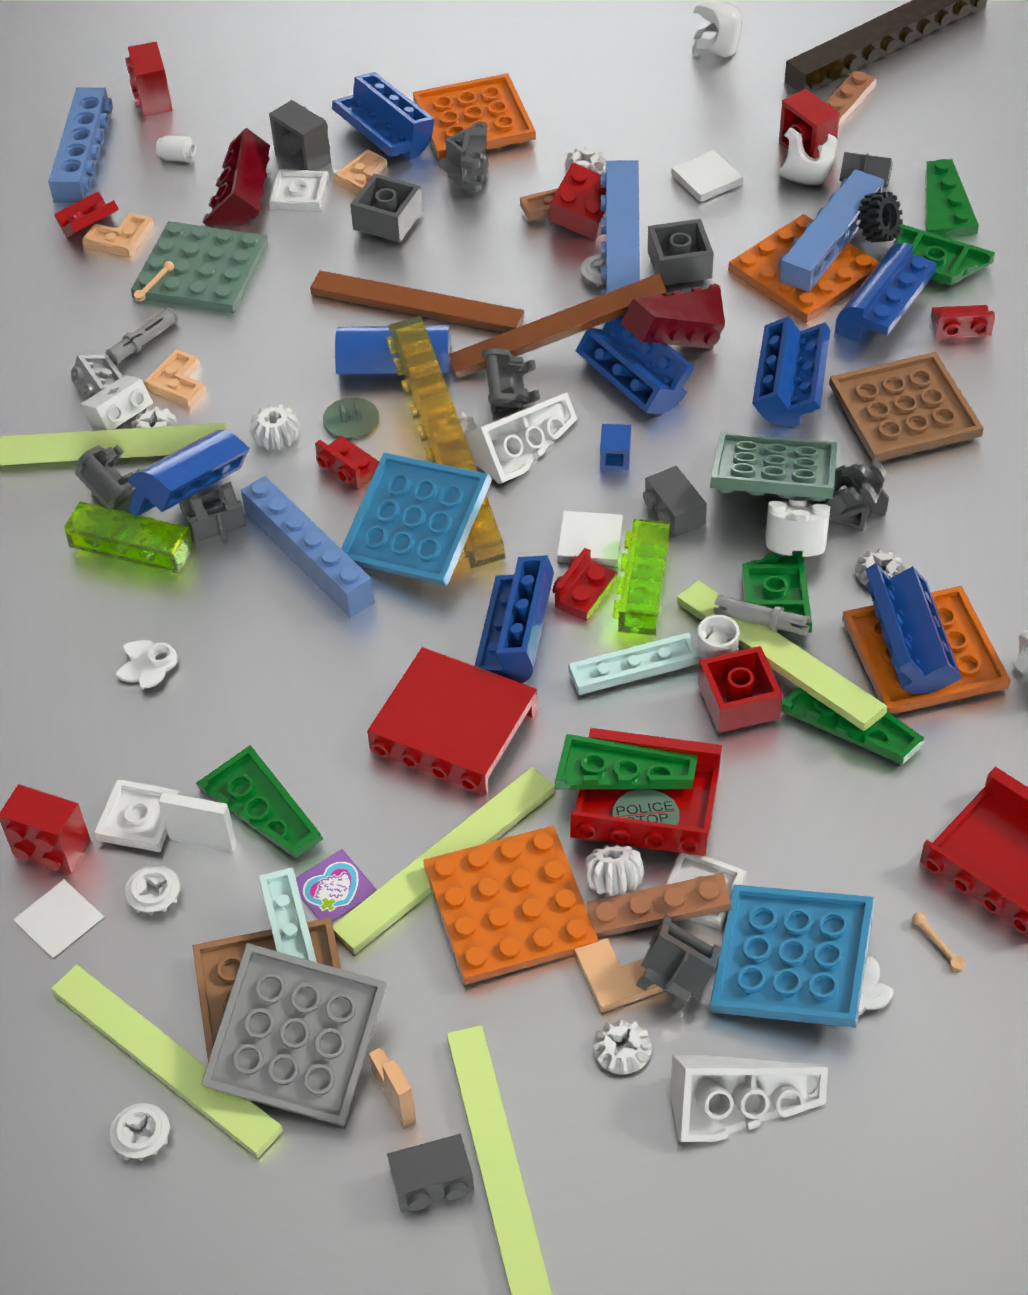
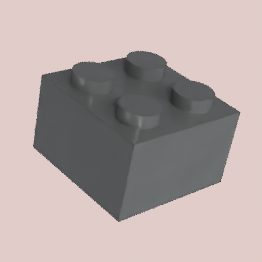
(300, 137)
(386, 207)
(680, 251)

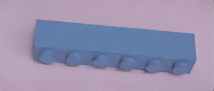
(620, 224)
(828, 233)
(308, 546)

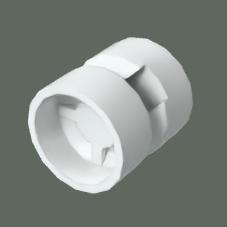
(717, 636)

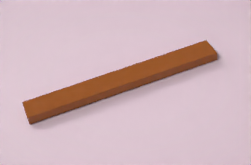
(416, 302)
(557, 325)

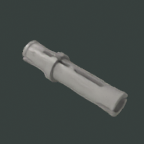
(134, 341)
(774, 617)

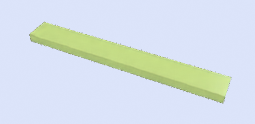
(72, 445)
(793, 663)
(411, 883)
(165, 1060)
(498, 1163)

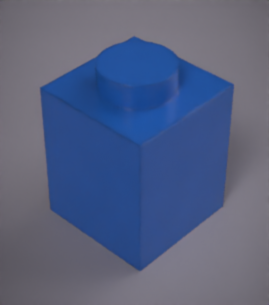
(615, 447)

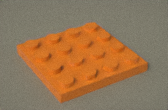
(479, 100)
(760, 269)
(969, 643)
(509, 904)

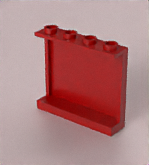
(451, 719)
(594, 807)
(988, 849)

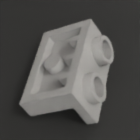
(93, 374)

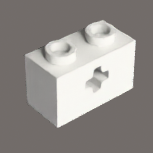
(116, 403)

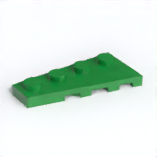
(946, 201)
(885, 737)
(615, 765)
(261, 802)

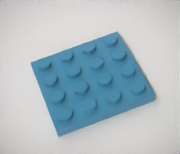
(415, 518)
(793, 955)

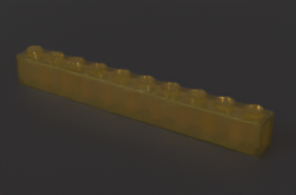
(440, 426)

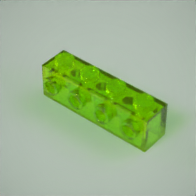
(129, 537)
(643, 577)

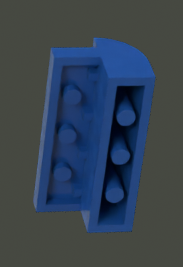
(386, 116)
(885, 293)
(366, 349)
(643, 371)
(790, 371)
(186, 472)
(516, 619)
(912, 630)

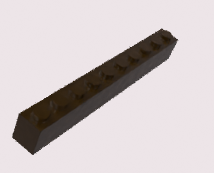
(874, 40)

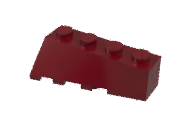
(240, 181)
(679, 318)

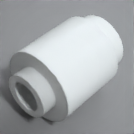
(175, 148)

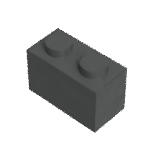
(675, 500)
(431, 1173)

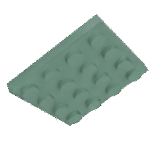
(208, 263)
(774, 466)

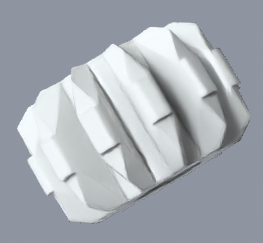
(274, 427)
(614, 870)

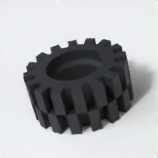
(880, 217)

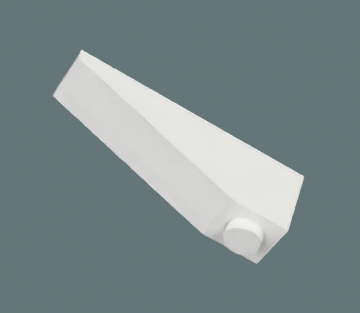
(515, 441)
(731, 1093)

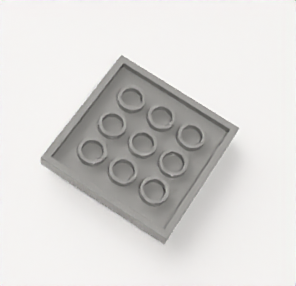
(294, 1035)

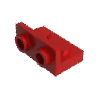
(84, 214)
(962, 321)
(346, 461)
(583, 586)

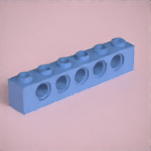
(80, 145)

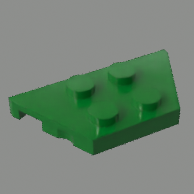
(953, 258)
(777, 583)

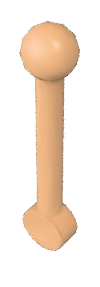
(140, 294)
(956, 962)

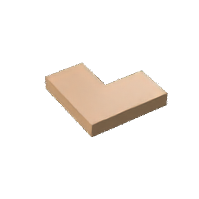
(360, 170)
(122, 240)
(173, 381)
(607, 980)
(394, 1086)

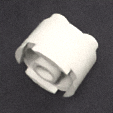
(797, 527)

